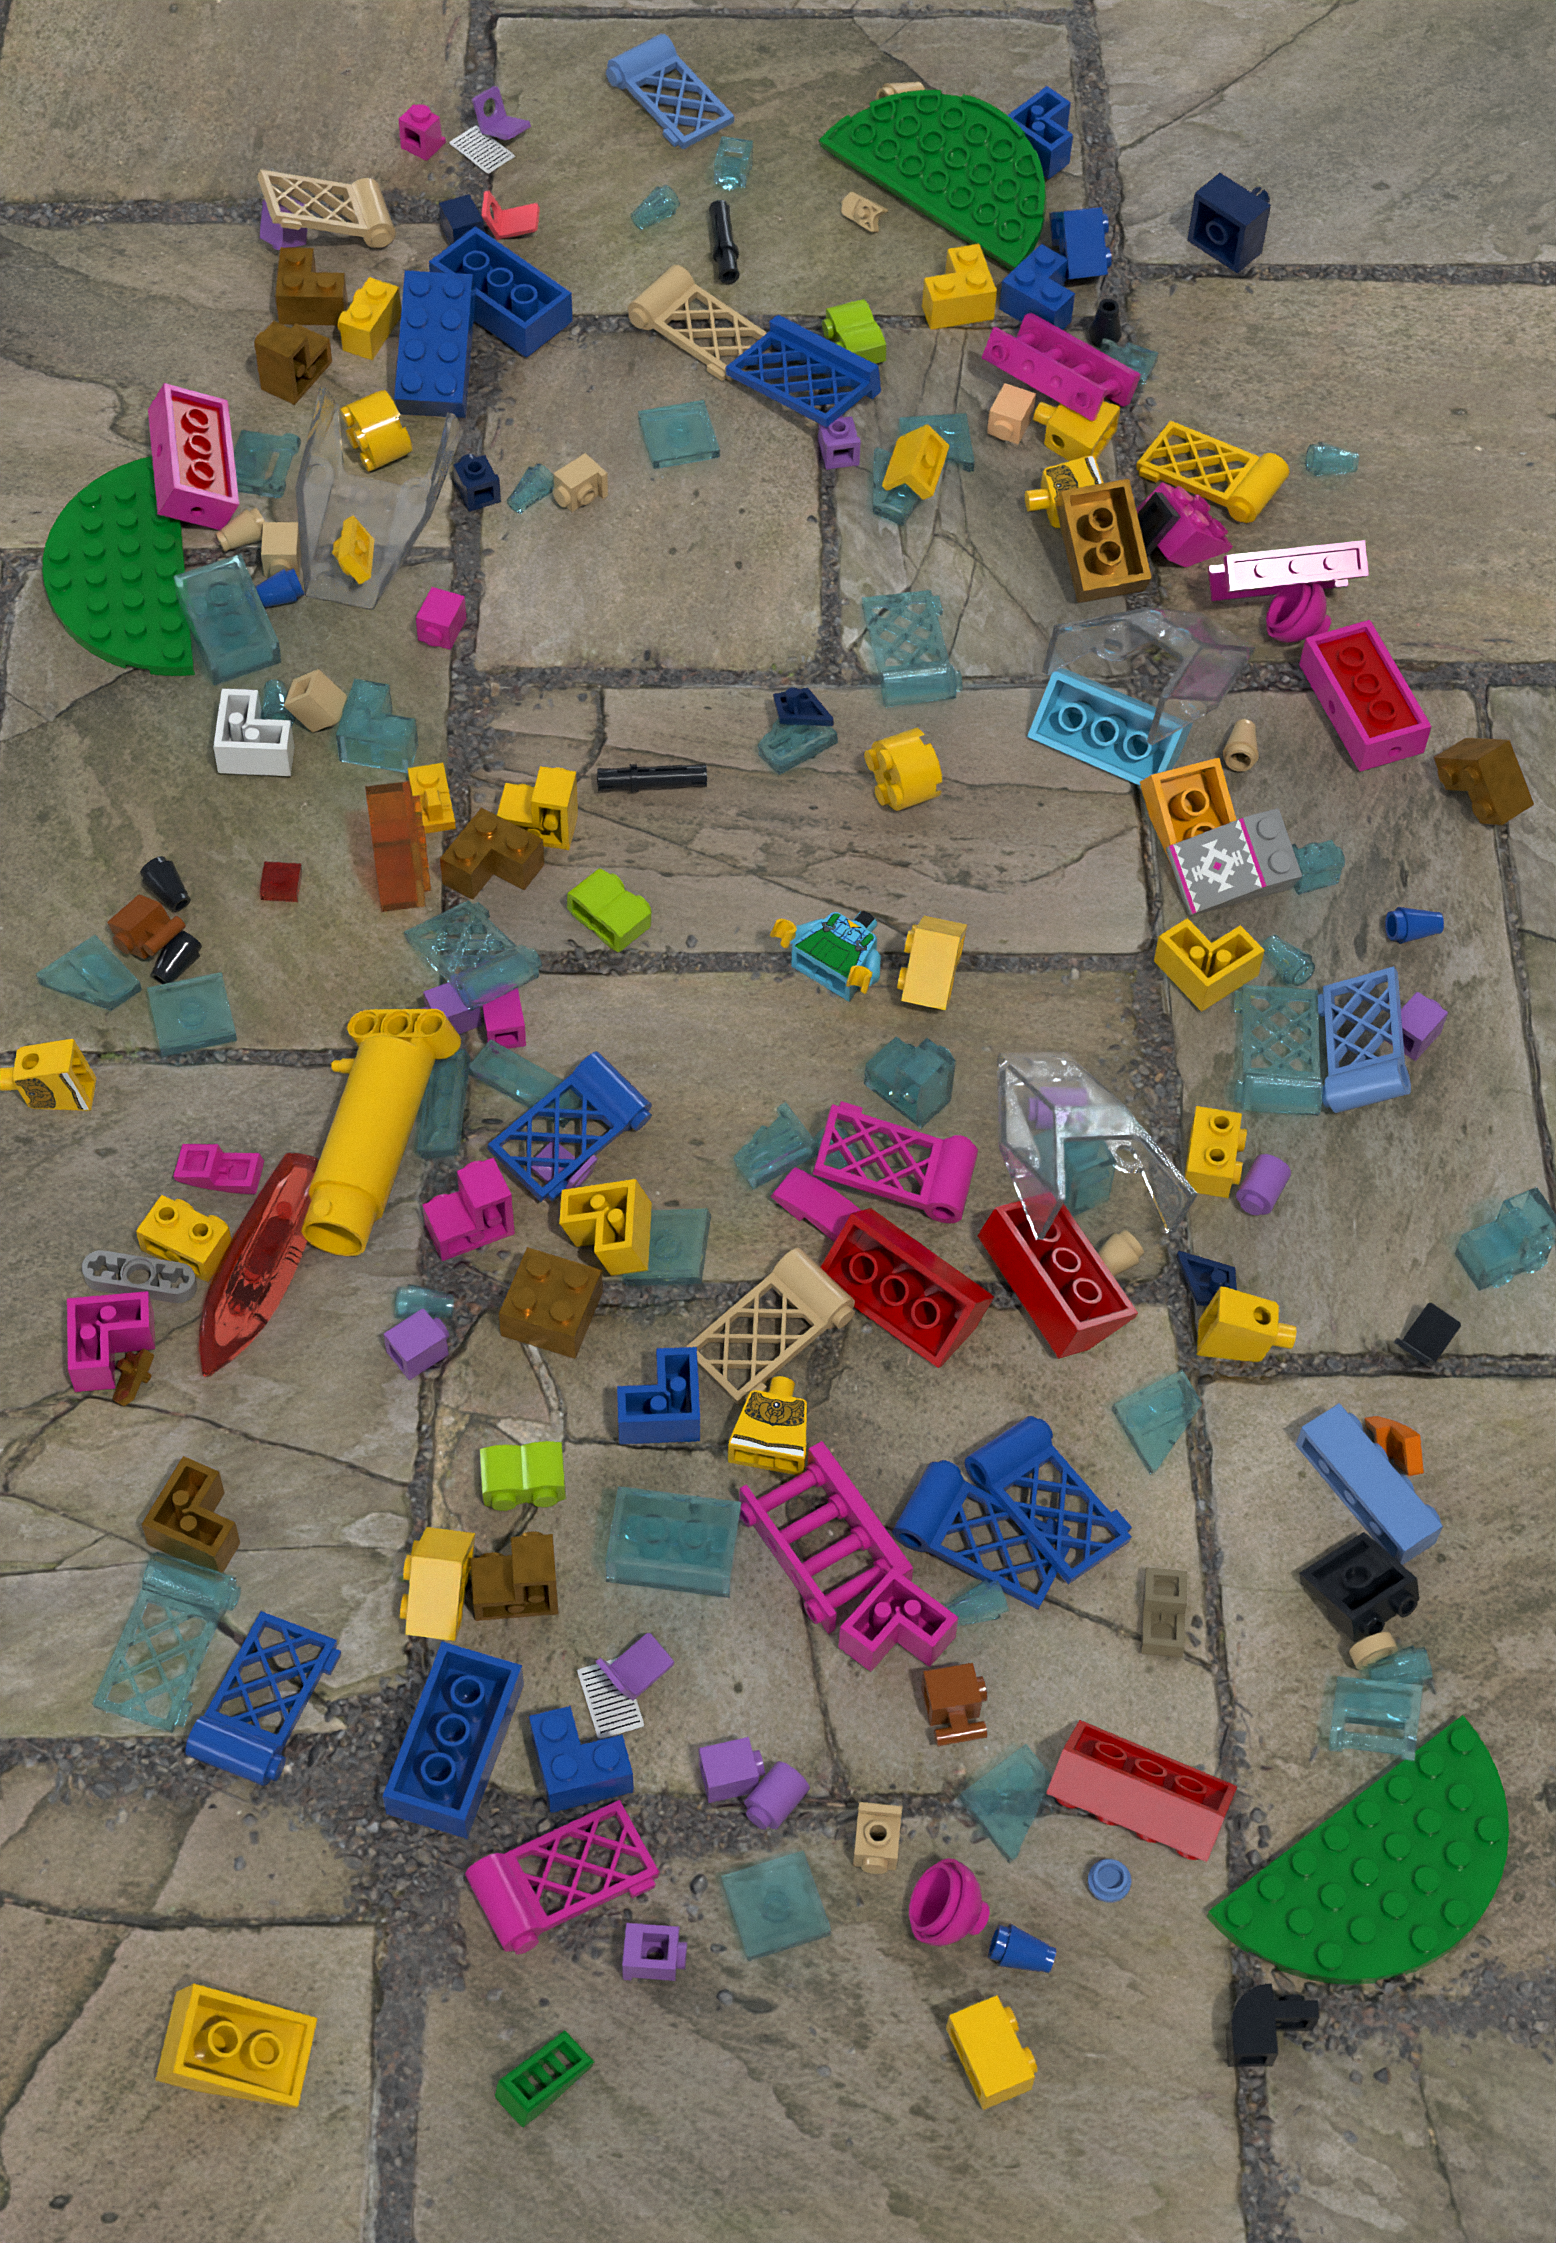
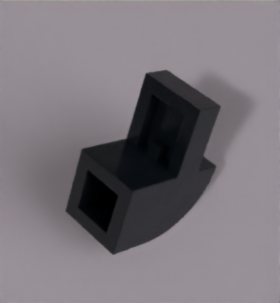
(1254, 2023)

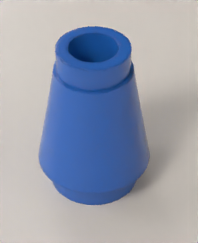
(280, 588)
(1412, 924)
(1020, 1950)

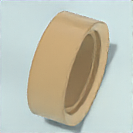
(1372, 1649)

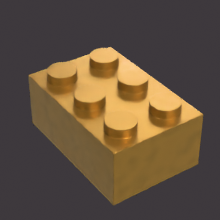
(1103, 540)

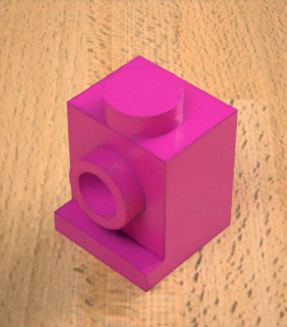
(422, 124)

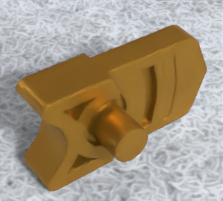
(134, 1371)

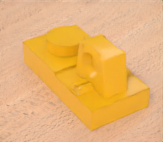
(354, 550)
(435, 800)

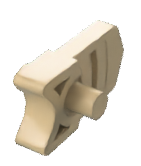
(862, 211)

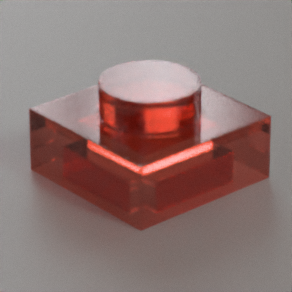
(281, 881)

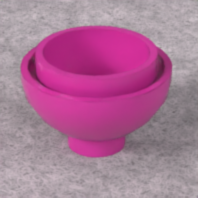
(1298, 613)
(947, 1904)

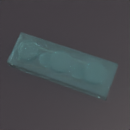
(519, 1078)
(444, 1107)

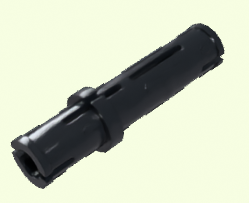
(725, 250)
(660, 777)

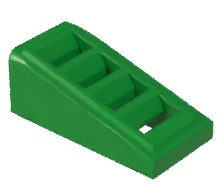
(522, 2098)

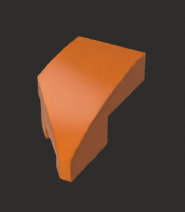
(1398, 1442)

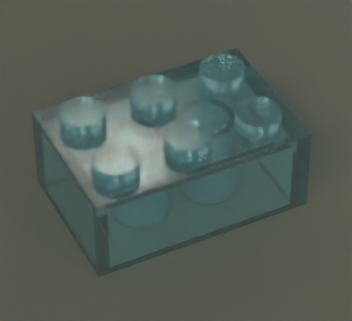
(227, 619)
(673, 1542)

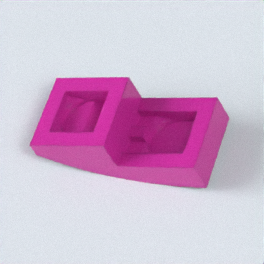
(212, 1169)
(816, 1201)

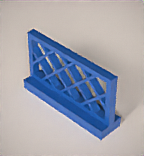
(819, 357)

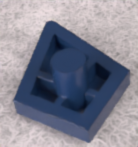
(801, 708)
(1205, 1276)

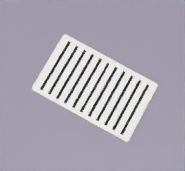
(482, 149)
(609, 1708)

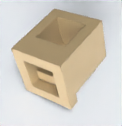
(579, 483)
(877, 1820)

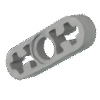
(170, 1272)

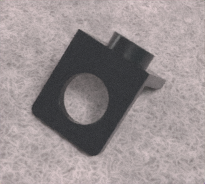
(1429, 1335)

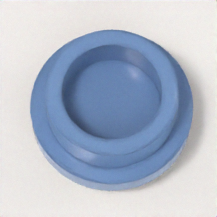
(1109, 1880)

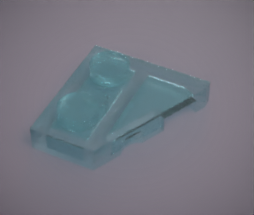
(952, 429)
(895, 503)
(793, 744)
(91, 975)
(775, 1149)
(1157, 1417)
(1008, 1800)

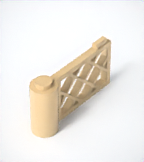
(362, 206)
(665, 302)
(811, 1295)

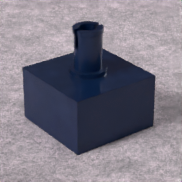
(1229, 222)

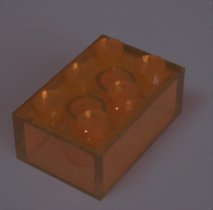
(398, 846)

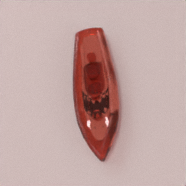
(257, 1264)

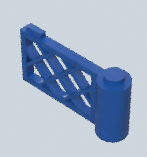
(609, 1098)
(1023, 1451)
(930, 1518)
(246, 1748)

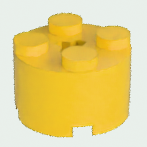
(376, 429)
(904, 770)

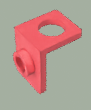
(509, 221)

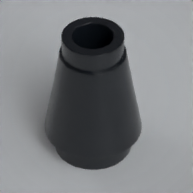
(1106, 323)
(164, 881)
(176, 958)

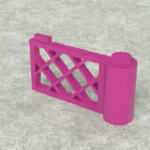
(946, 1172)
(507, 1891)

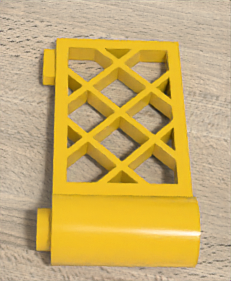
(1246, 494)

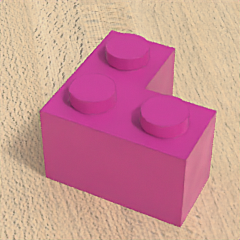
(474, 1214)
(105, 1327)
(897, 1614)

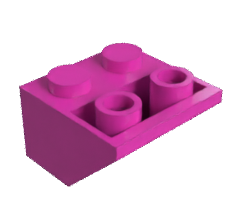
(1195, 534)

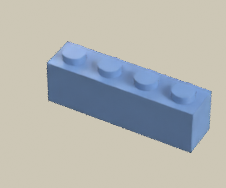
(1369, 1484)

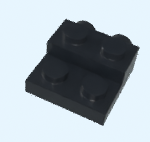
(1361, 1587)

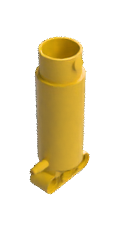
(373, 1122)

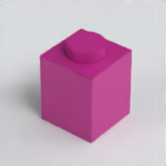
(441, 618)
(505, 1021)

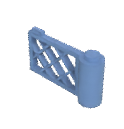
(648, 65)
(1368, 1077)

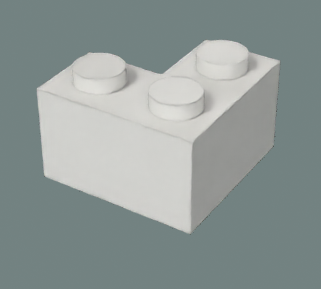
(250, 743)

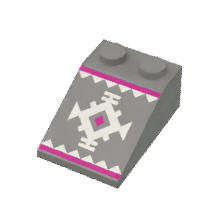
(1235, 863)

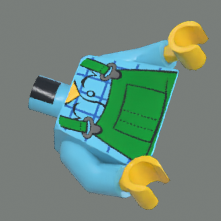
(834, 951)

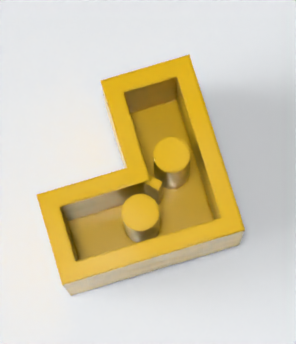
(961, 294)
(546, 809)
(934, 955)
(1204, 968)
(612, 1218)
(438, 1579)

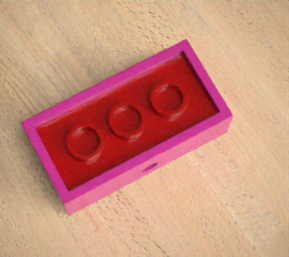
(193, 457)
(1365, 695)

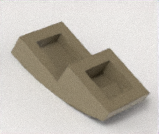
(1164, 1612)

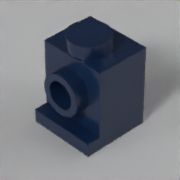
(475, 474)

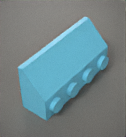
(1103, 728)

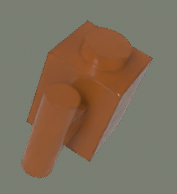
(143, 927)
(953, 1698)

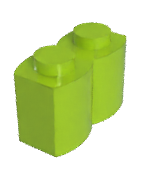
(855, 330)
(609, 909)
(522, 1475)

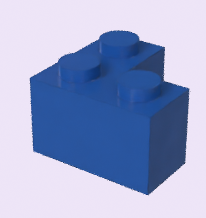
(1045, 125)
(1082, 241)
(1039, 289)
(663, 1410)
(577, 1772)

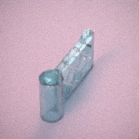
(914, 679)
(489, 974)
(1280, 1086)
(184, 1589)

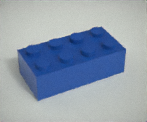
(511, 294)
(435, 344)
(453, 1740)

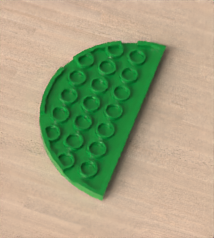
(953, 164)
(114, 571)
(1386, 1875)

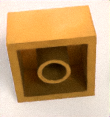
(551, 1302)

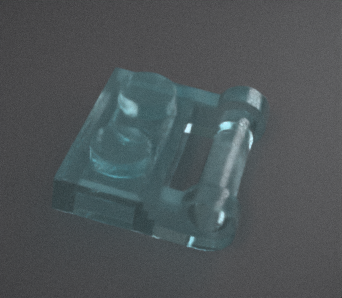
(253, 458)
(1380, 1706)

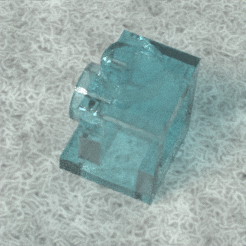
(731, 170)
(1319, 865)

